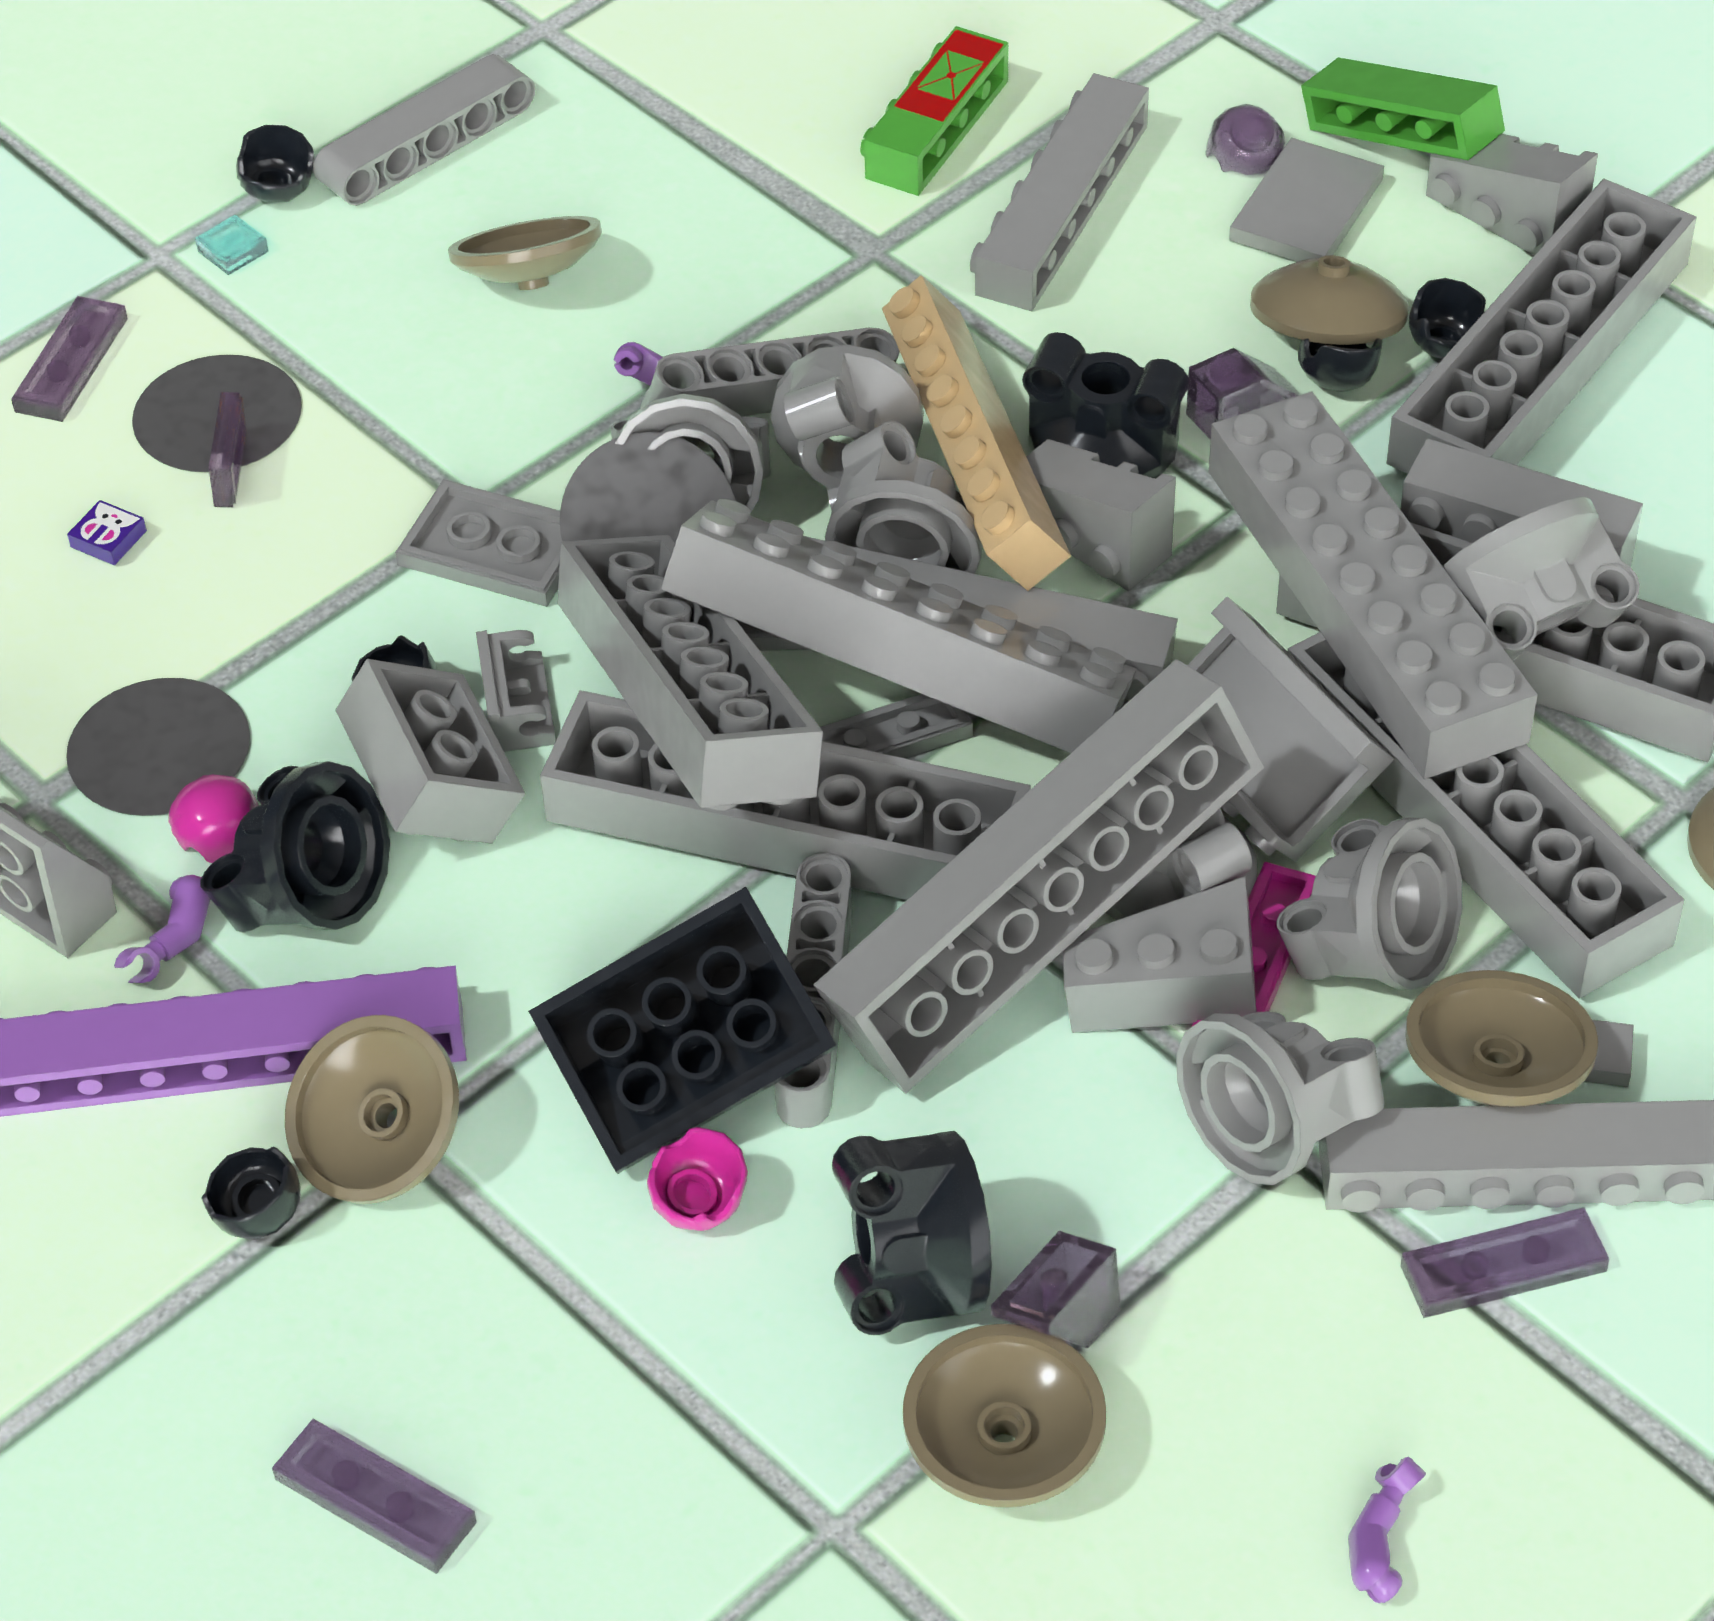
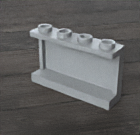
(1307, 742)

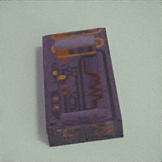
(227, 449)

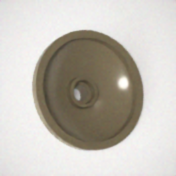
(526, 250)
(1329, 302)
(1501, 1038)
(343, 1104)
(1009, 1384)

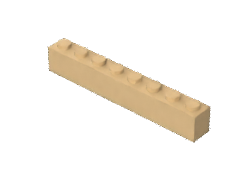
(975, 434)

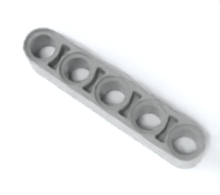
(424, 129)
(748, 374)
(815, 944)

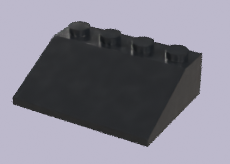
(682, 1030)

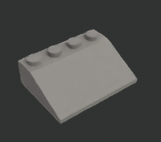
(50, 887)

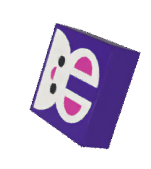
(107, 532)

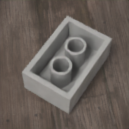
(429, 752)

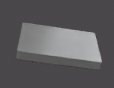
(1306, 202)
(486, 542)

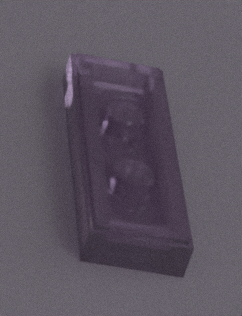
(69, 359)
(1504, 1262)
(374, 1495)

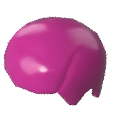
(210, 813)
(698, 1180)

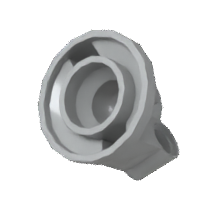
(843, 394)
(737, 441)
(901, 503)
(1544, 573)
(1206, 859)
(1379, 906)
(1272, 1090)

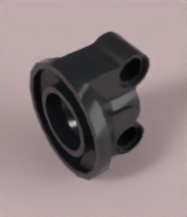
(1105, 403)
(305, 853)
(914, 1231)

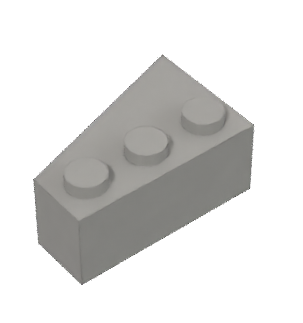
(1514, 188)
(1106, 512)
(1164, 964)

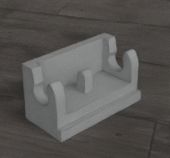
(515, 690)

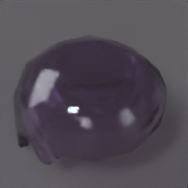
(1245, 140)

